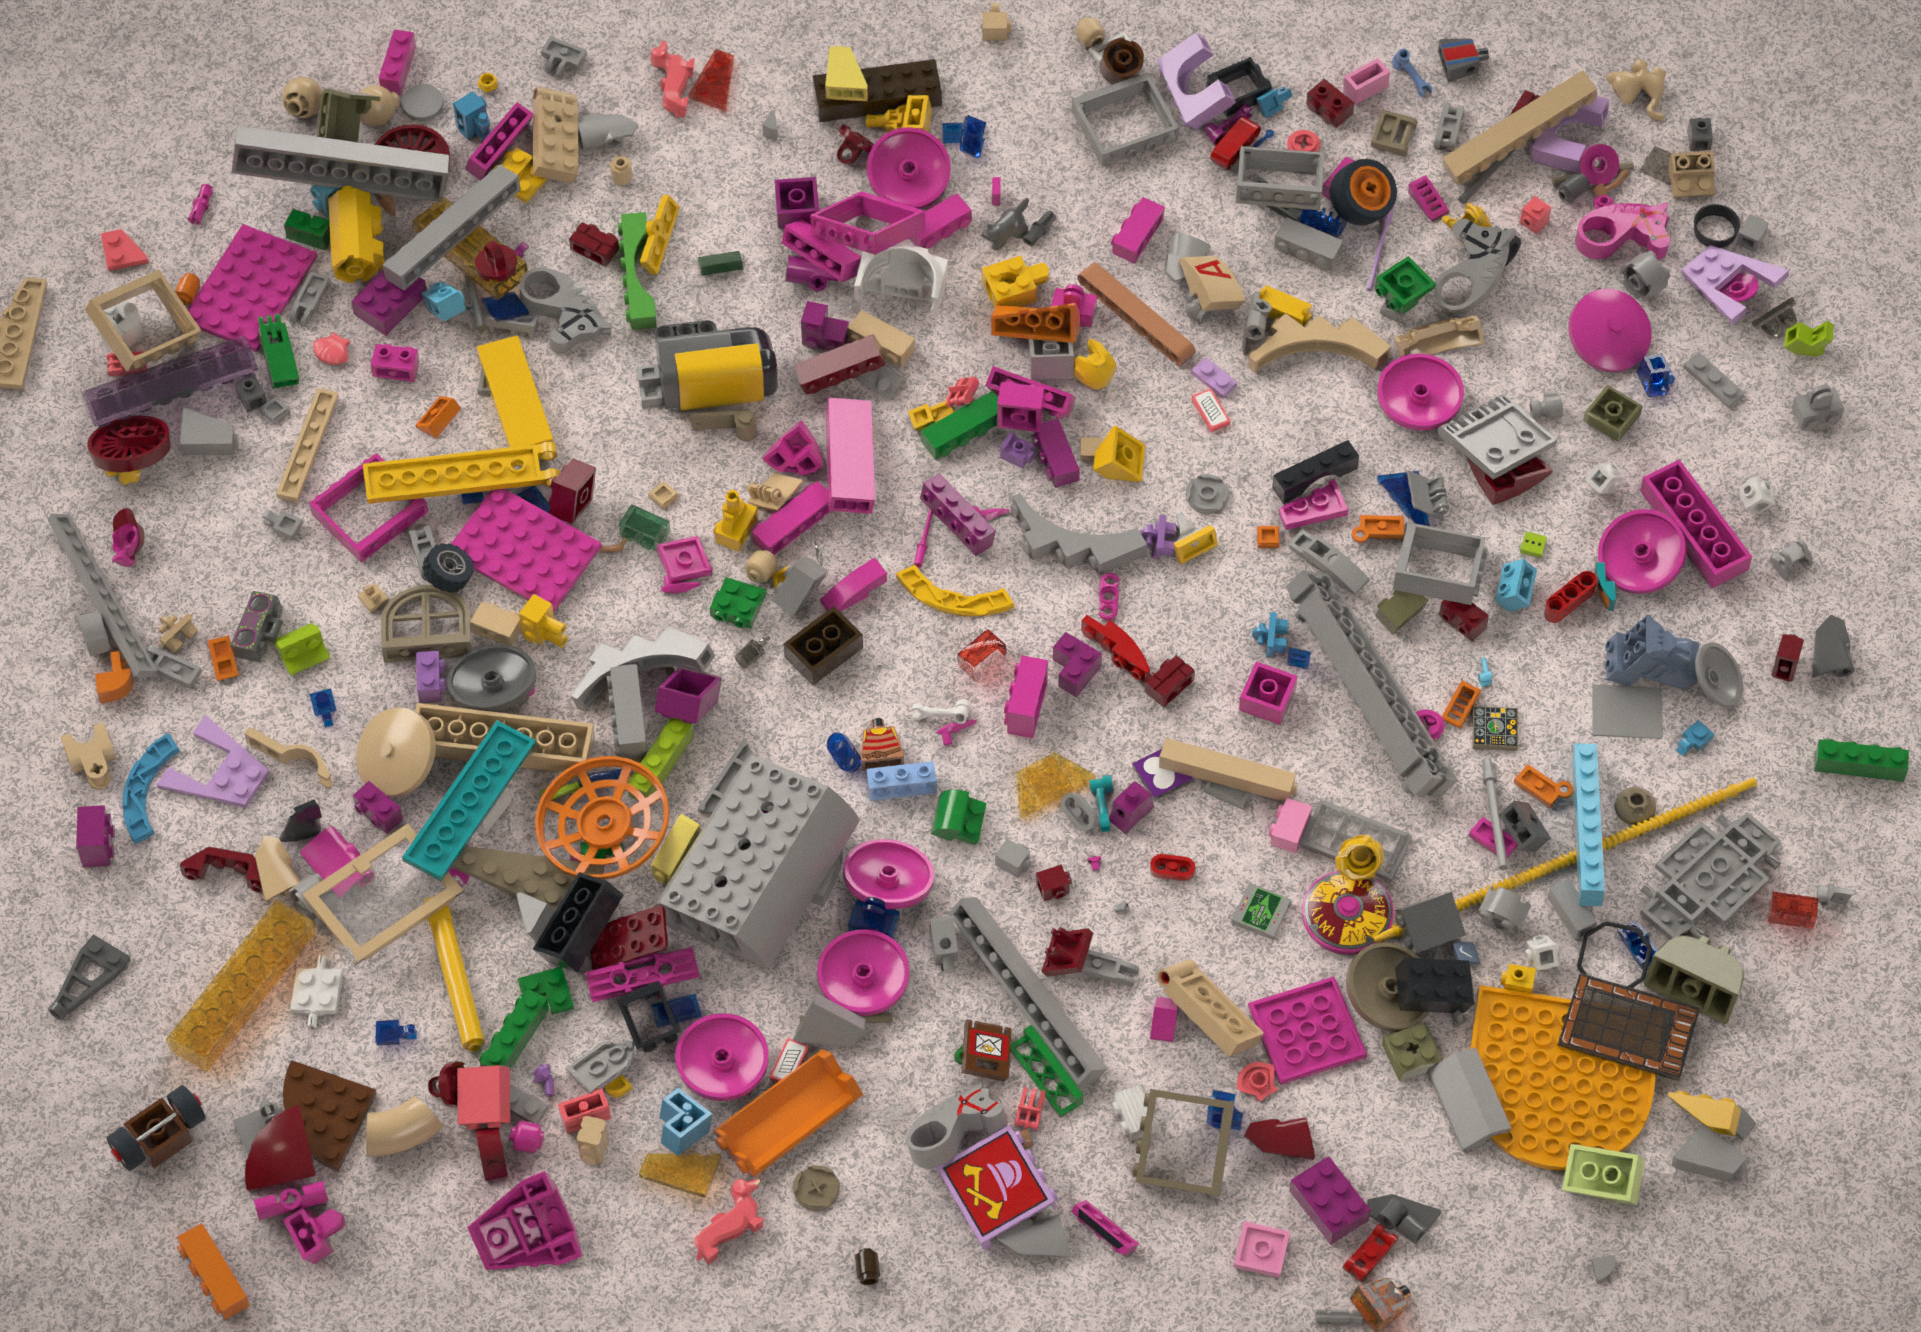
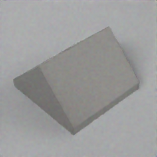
(535, 915)

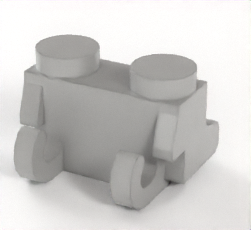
(1795, 551)

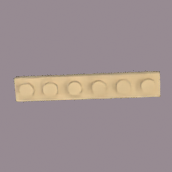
(307, 445)

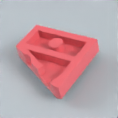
(121, 251)

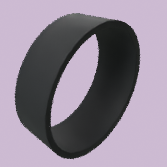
(1716, 210)

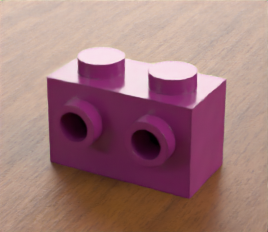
(377, 807)

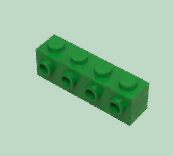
(1861, 760)
(516, 1030)

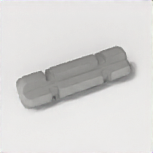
(1338, 1317)

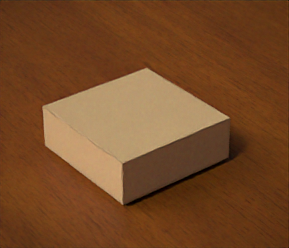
(1088, 447)
(663, 495)

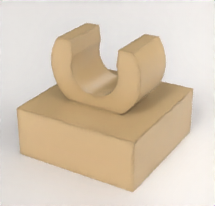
(373, 598)

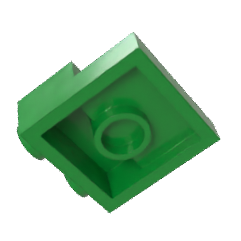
(1403, 285)
(737, 603)

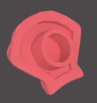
(331, 349)
(1257, 1080)

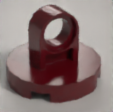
(855, 142)
(496, 262)
(447, 1084)

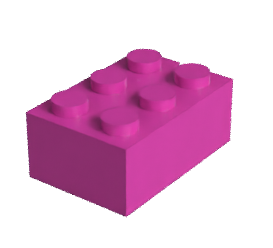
(1026, 696)

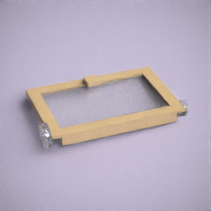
(379, 898)

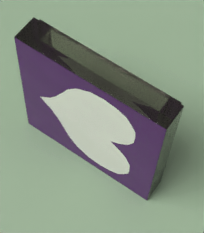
(1158, 780)

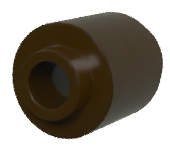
(867, 1266)

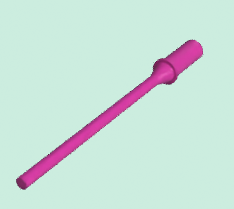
(922, 547)

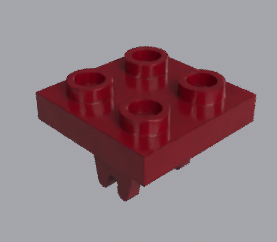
(1067, 951)

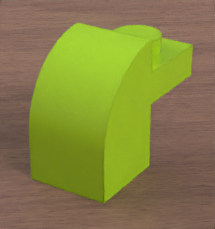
(1808, 341)

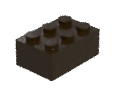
(823, 645)

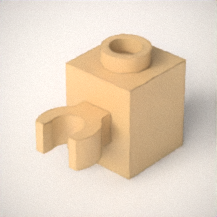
(995, 24)

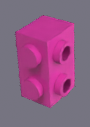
(395, 362)

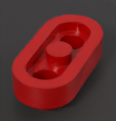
(1172, 867)

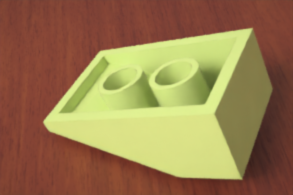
(1604, 1174)

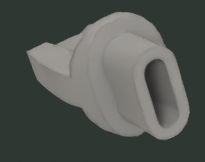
(1833, 894)

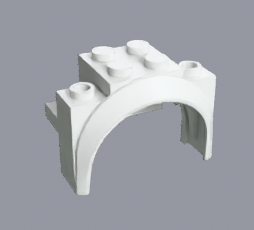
(903, 274)

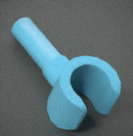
(1485, 677)

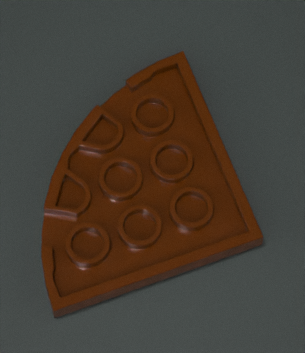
(330, 1110)

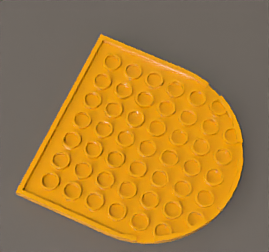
(1553, 1091)

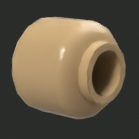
(1090, 32)
(761, 566)

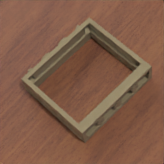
(1143, 1145)

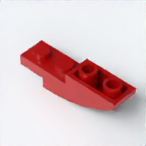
(1124, 650)

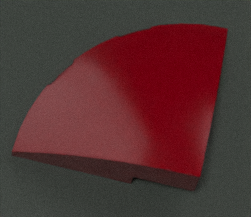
(1512, 482)
(280, 1152)

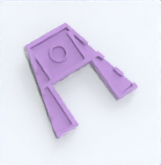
(1717, 267)
(234, 780)

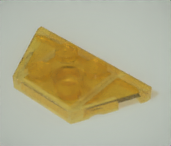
(1048, 782)

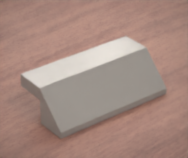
(1468, 1099)

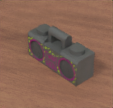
(255, 625)

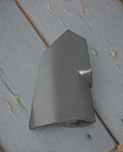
(1832, 649)
(1403, 1215)

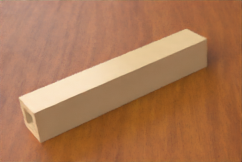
(1227, 770)

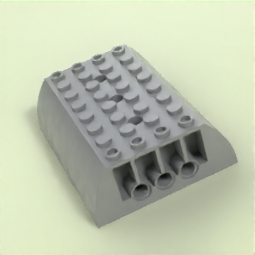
(770, 879)

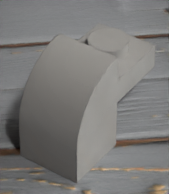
(94, 633)

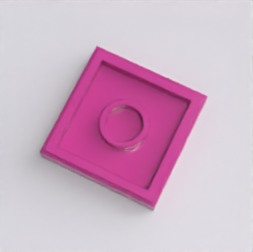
(684, 559)

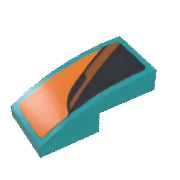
(1605, 588)

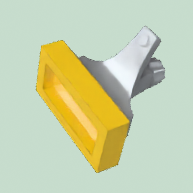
(1192, 540)

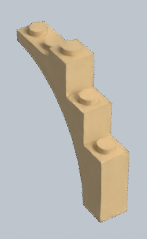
(1319, 335)

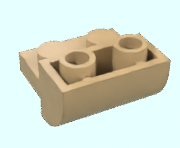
(1692, 174)

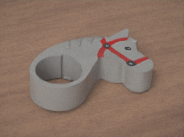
(950, 1121)

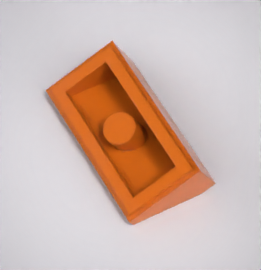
(438, 416)

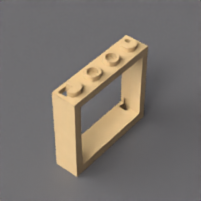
(170, 300)

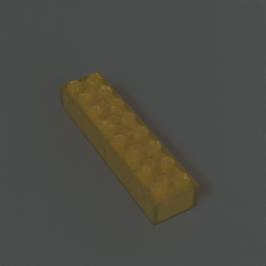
(241, 986)

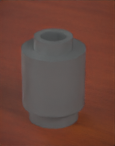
(1573, 187)

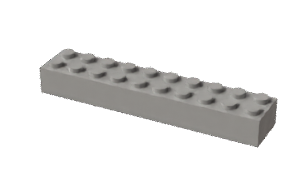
(339, 164)

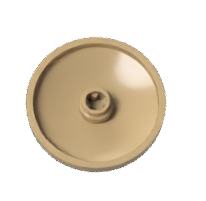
(396, 751)

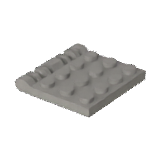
(1498, 436)

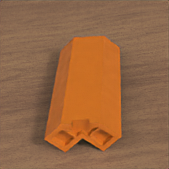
(787, 1113)

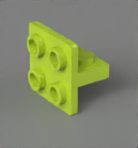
(301, 648)

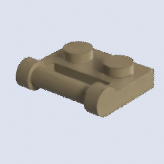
(1387, 130)

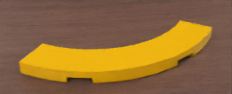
(950, 601)

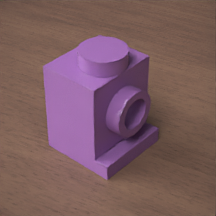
(1017, 451)

